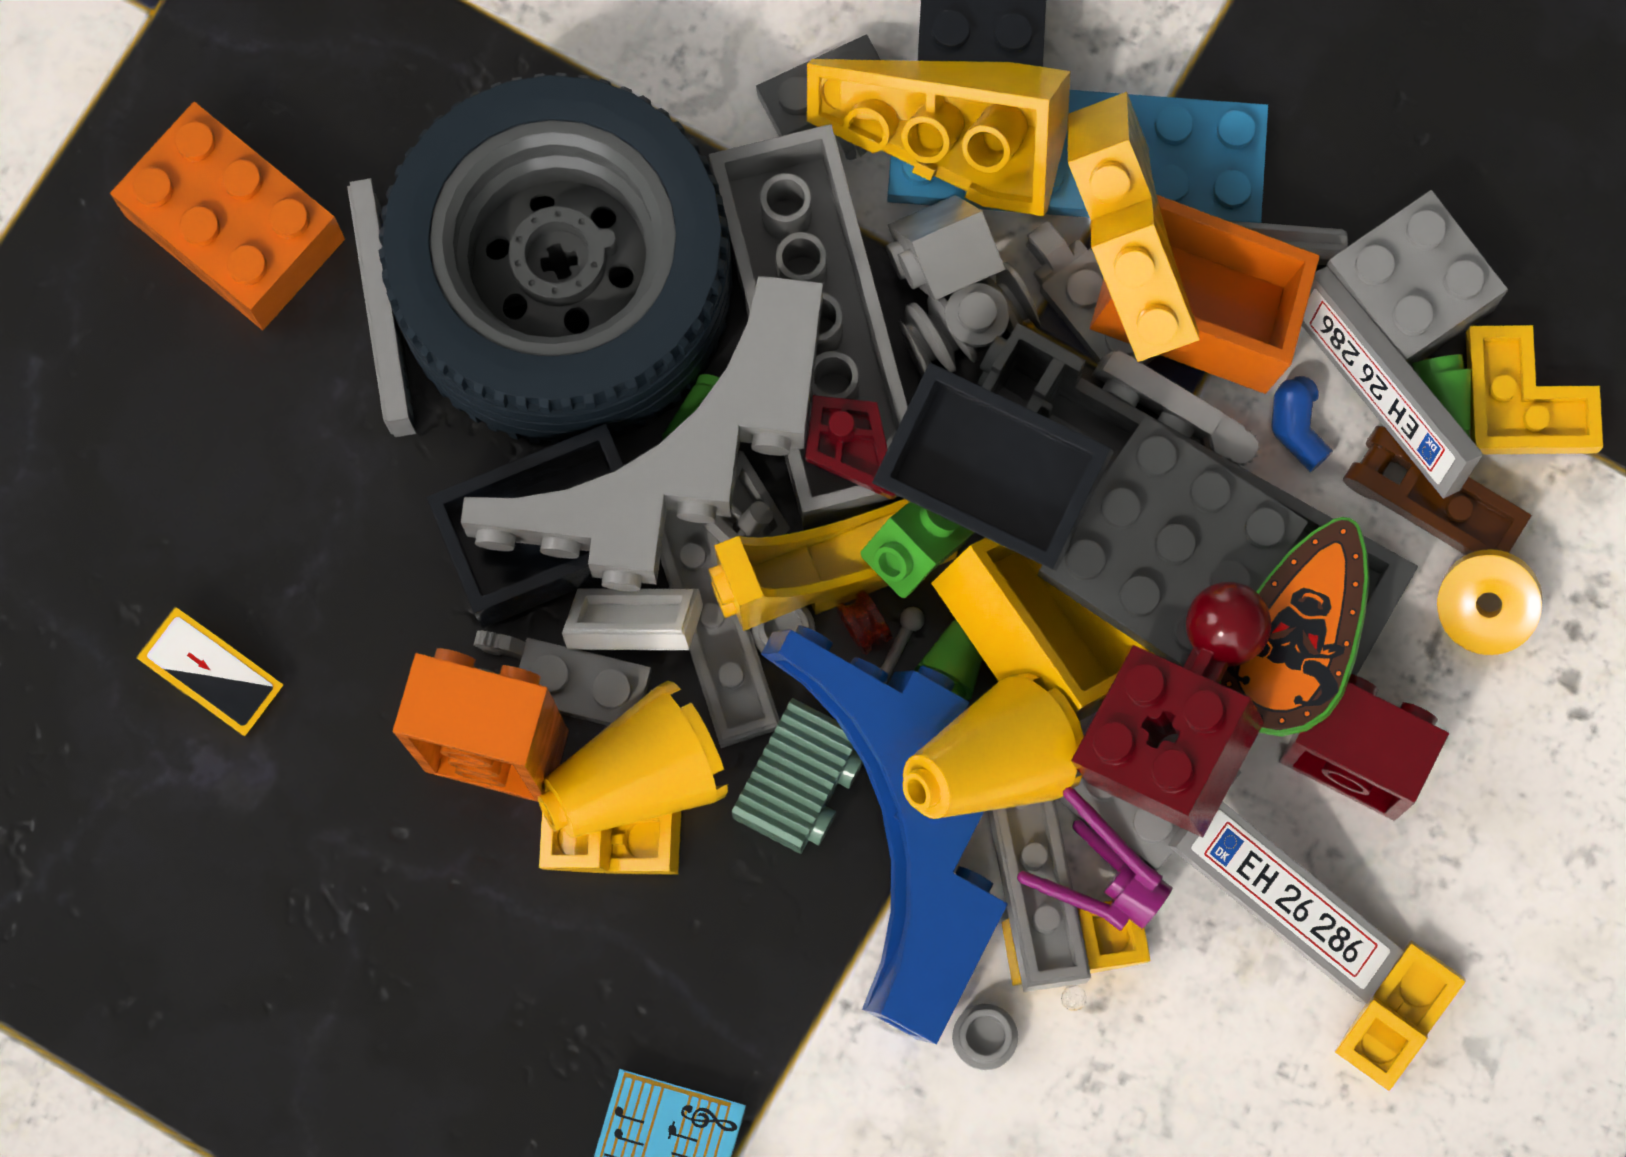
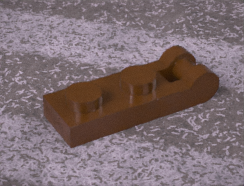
(1465, 520)

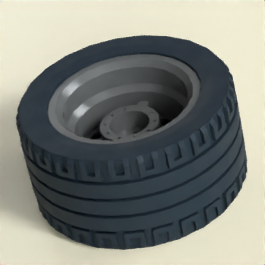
(589, 153)

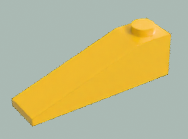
(965, 122)

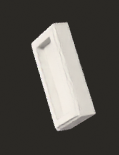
(633, 619)

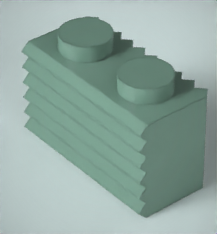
(797, 778)

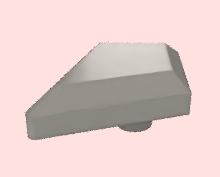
(752, 509)

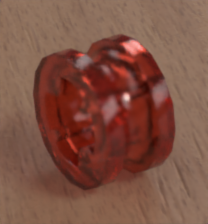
(864, 622)

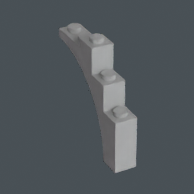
(694, 469)

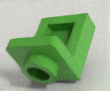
(912, 547)

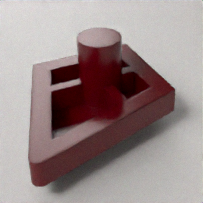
(847, 440)

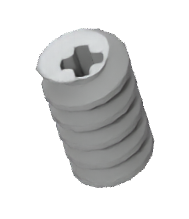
(928, 335)

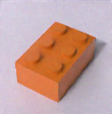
(228, 215)
(1242, 294)

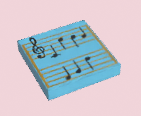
(667, 1121)

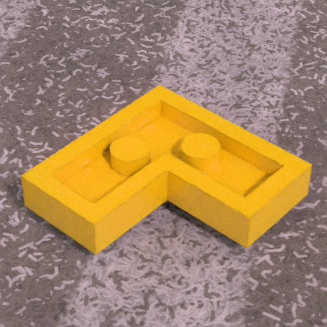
(1516, 414)

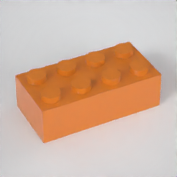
(481, 724)

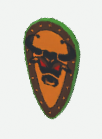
(1315, 633)

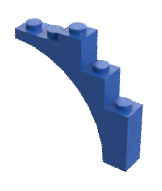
(936, 916)

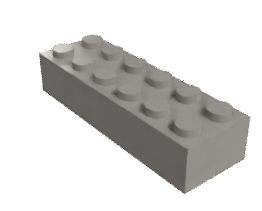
(798, 222)

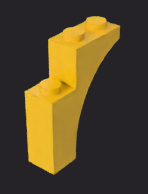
(1127, 226)
(792, 570)

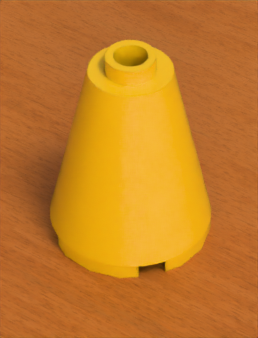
(998, 753)
(636, 769)

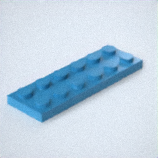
(1198, 154)

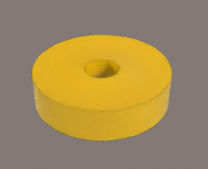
(1489, 573)

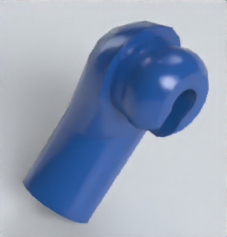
(1292, 421)

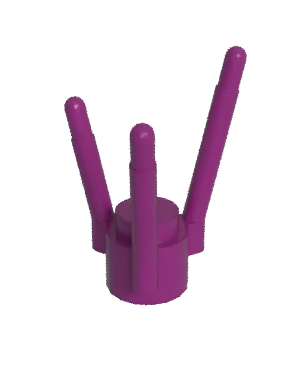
(1135, 888)

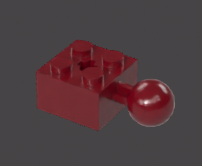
(1159, 699)
(1370, 750)

